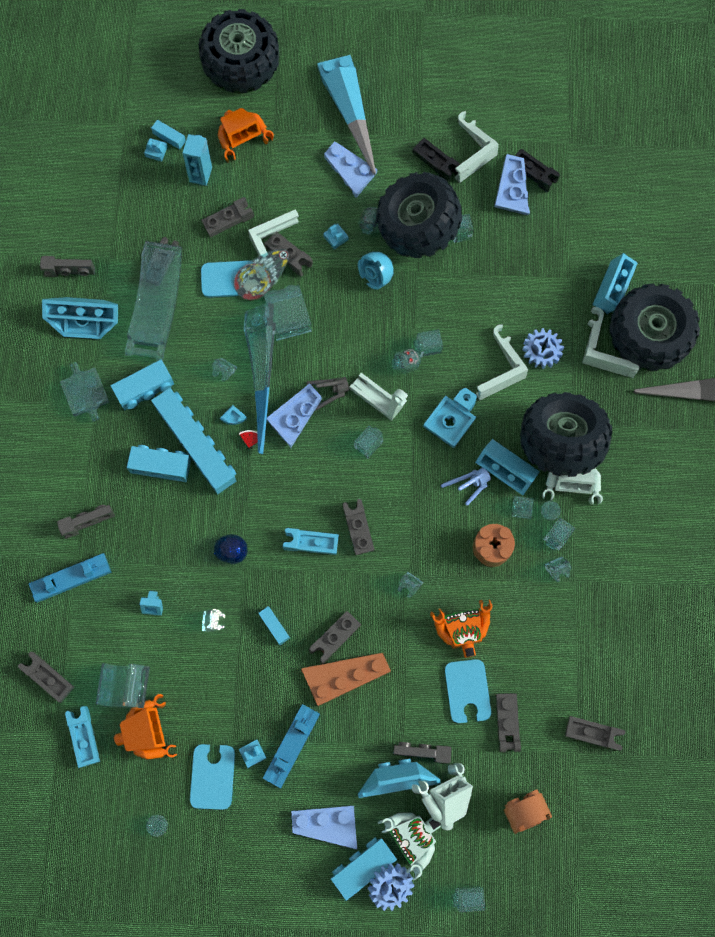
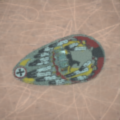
(260, 274)

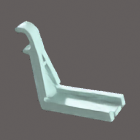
(488, 151)
(269, 228)
(603, 360)
(518, 371)
(378, 397)

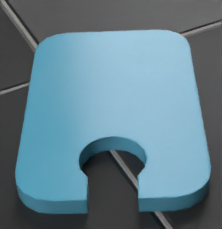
(218, 278)
(467, 685)
(212, 782)

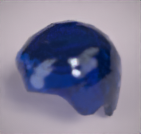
(231, 549)

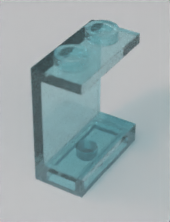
(289, 312)
(122, 686)

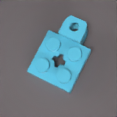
(456, 409)

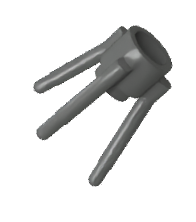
(338, 385)

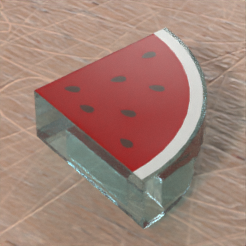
(249, 437)

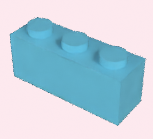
(197, 159)
(615, 283)
(142, 385)
(159, 463)
(507, 467)
(362, 868)

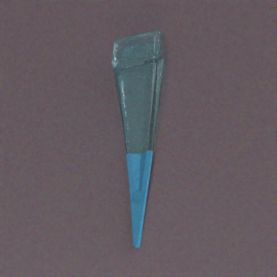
(259, 335)

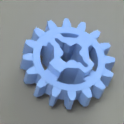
(535, 343)
(390, 887)

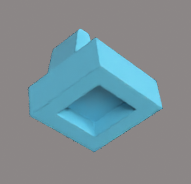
(155, 149)
(335, 236)
(151, 604)
(252, 753)

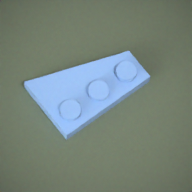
(350, 167)
(512, 186)
(294, 414)
(327, 824)

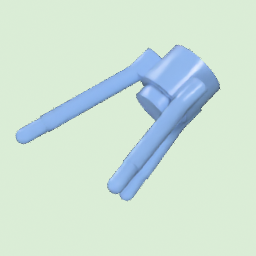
(478, 478)

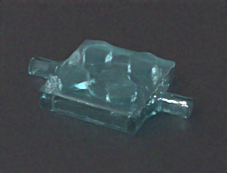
(84, 391)

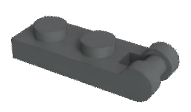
(508, 722)

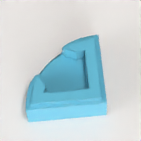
(233, 416)

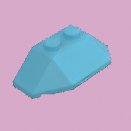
(80, 316)
(396, 778)

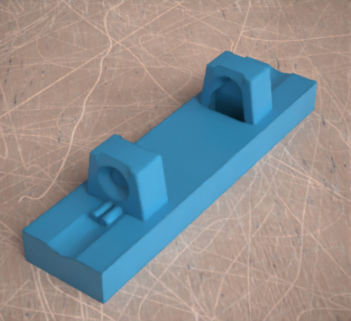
(70, 578)
(291, 746)

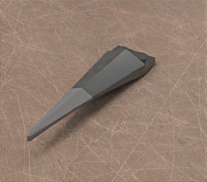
(696, 390)

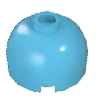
(376, 269)

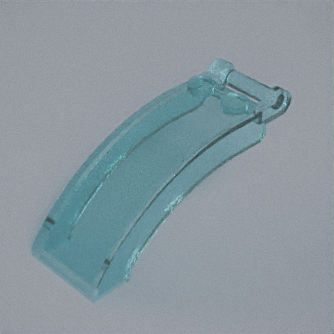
(155, 299)

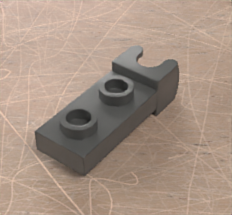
(228, 217)
(296, 257)
(66, 267)
(70, 527)
(358, 528)
(335, 636)
(47, 677)
(593, 733)
(441, 754)

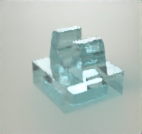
(225, 367)
(522, 507)
(558, 567)
(411, 583)
(210, 620)

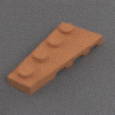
(340, 677)

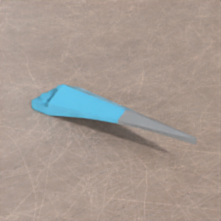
(342, 84)

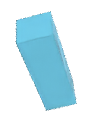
(168, 134)
(274, 625)

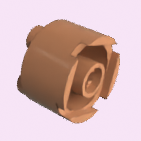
(499, 536)
(527, 812)

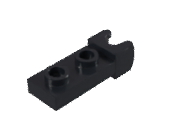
(435, 159)
(538, 171)

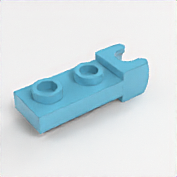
(311, 541)
(82, 737)

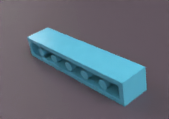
(194, 441)

